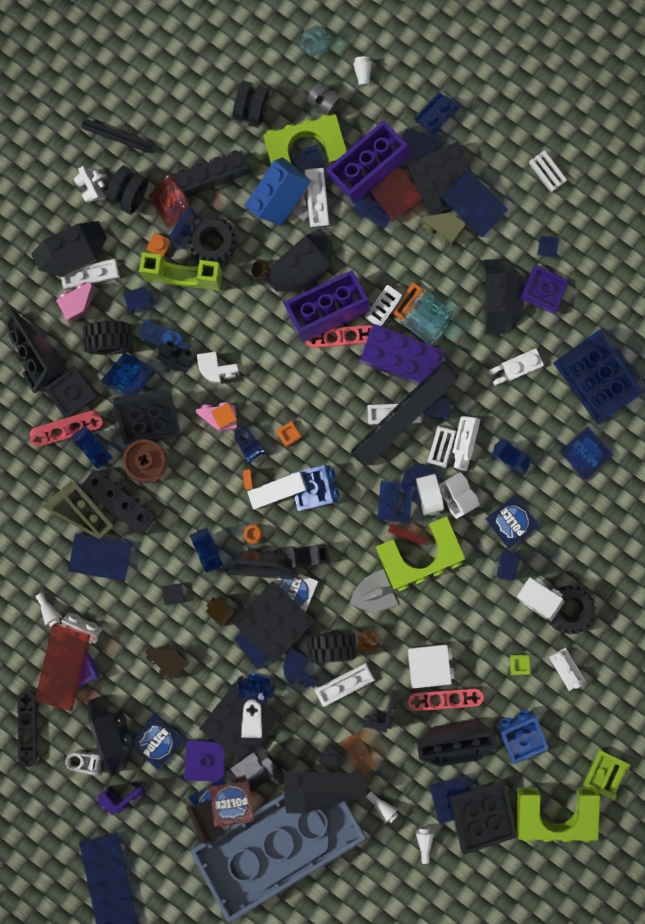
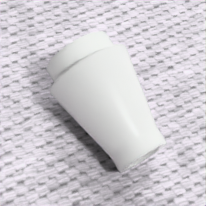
(362, 68)

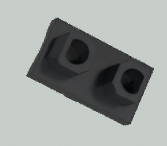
(174, 359)

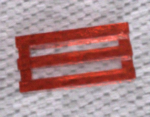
(407, 535)

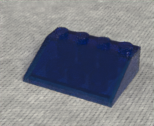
(600, 375)

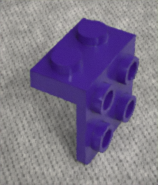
(110, 801)

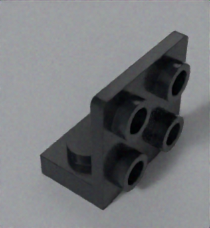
(374, 722)
(257, 768)

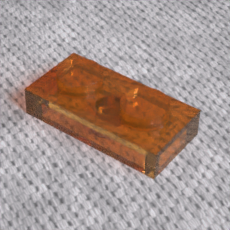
(358, 753)

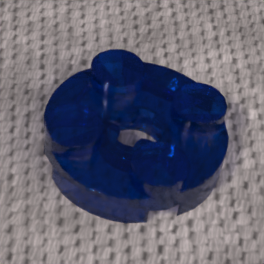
(415, 472)
(255, 687)

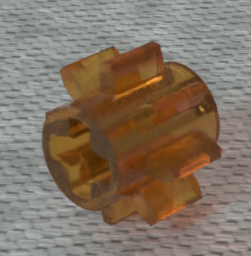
(369, 641)

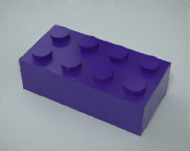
(369, 162)
(327, 306)
(399, 355)

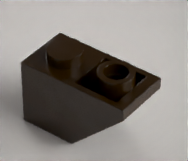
(168, 660)

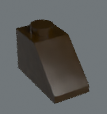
(220, 611)

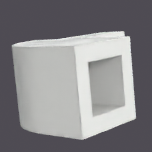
(211, 370)
(430, 495)

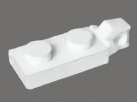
(465, 441)

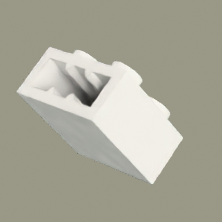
(430, 666)

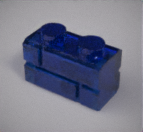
(506, 566)

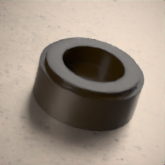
(260, 269)

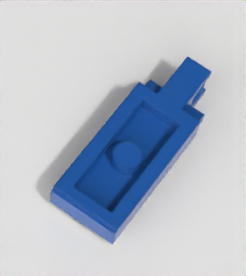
(160, 335)

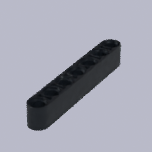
(405, 413)

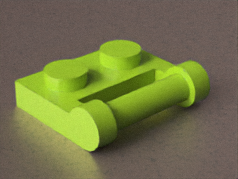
(601, 771)

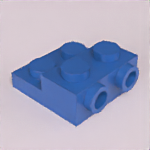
(319, 488)
(522, 736)

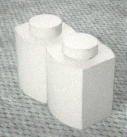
(458, 495)

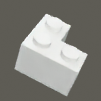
(540, 599)

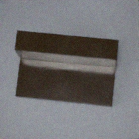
(203, 821)

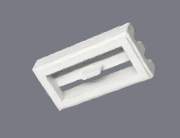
(545, 156)
(437, 462)

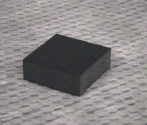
(173, 594)

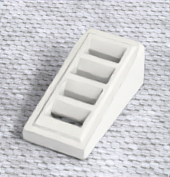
(393, 293)

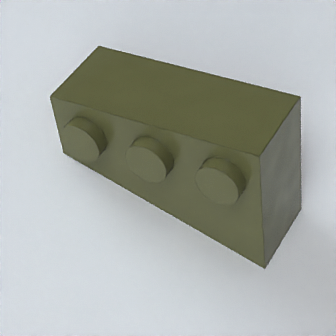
(78, 510)

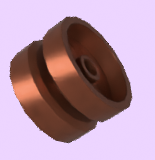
(134, 457)

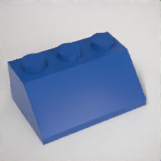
(278, 192)

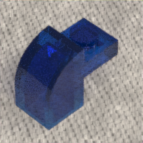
(91, 447)
(511, 457)
(207, 550)
(292, 669)

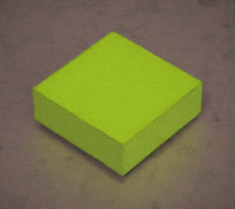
(520, 665)

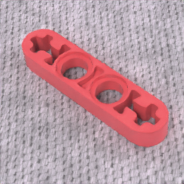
(341, 333)
(64, 425)
(445, 699)

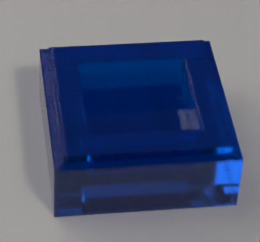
(547, 246)

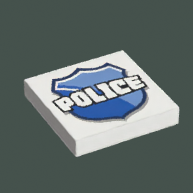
(299, 591)

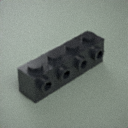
(212, 174)
(118, 502)

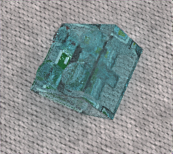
(427, 317)

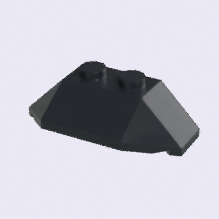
(70, 249)
(301, 263)
(501, 296)
(260, 564)
(110, 734)
(456, 743)

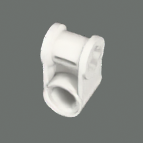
(252, 722)
(87, 762)

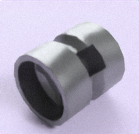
(327, 104)

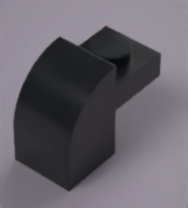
(307, 556)

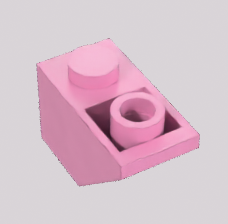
(76, 303)
(205, 413)

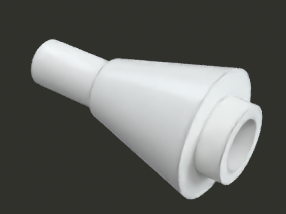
(49, 613)
(385, 810)
(425, 838)

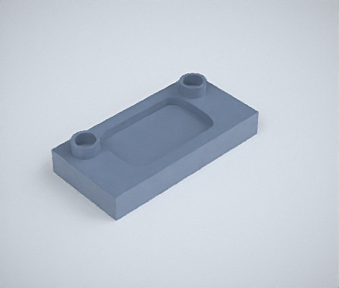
(274, 853)

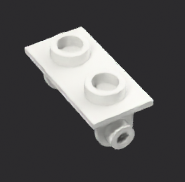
(74, 622)
(567, 669)

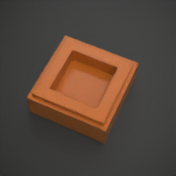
(224, 415)
(288, 434)
(247, 476)

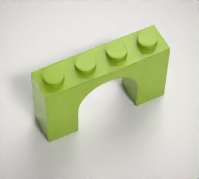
(323, 129)
(157, 270)
(447, 555)
(581, 826)

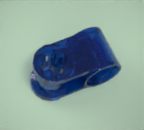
(249, 445)

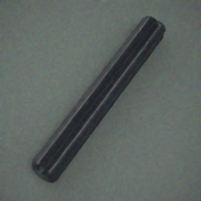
(117, 135)

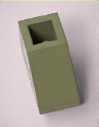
(444, 226)

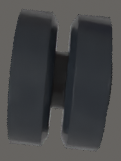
(250, 104)
(127, 190)

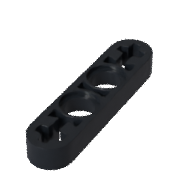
(27, 728)

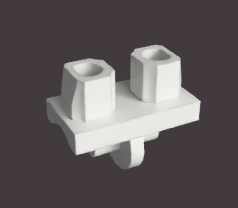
(94, 183)

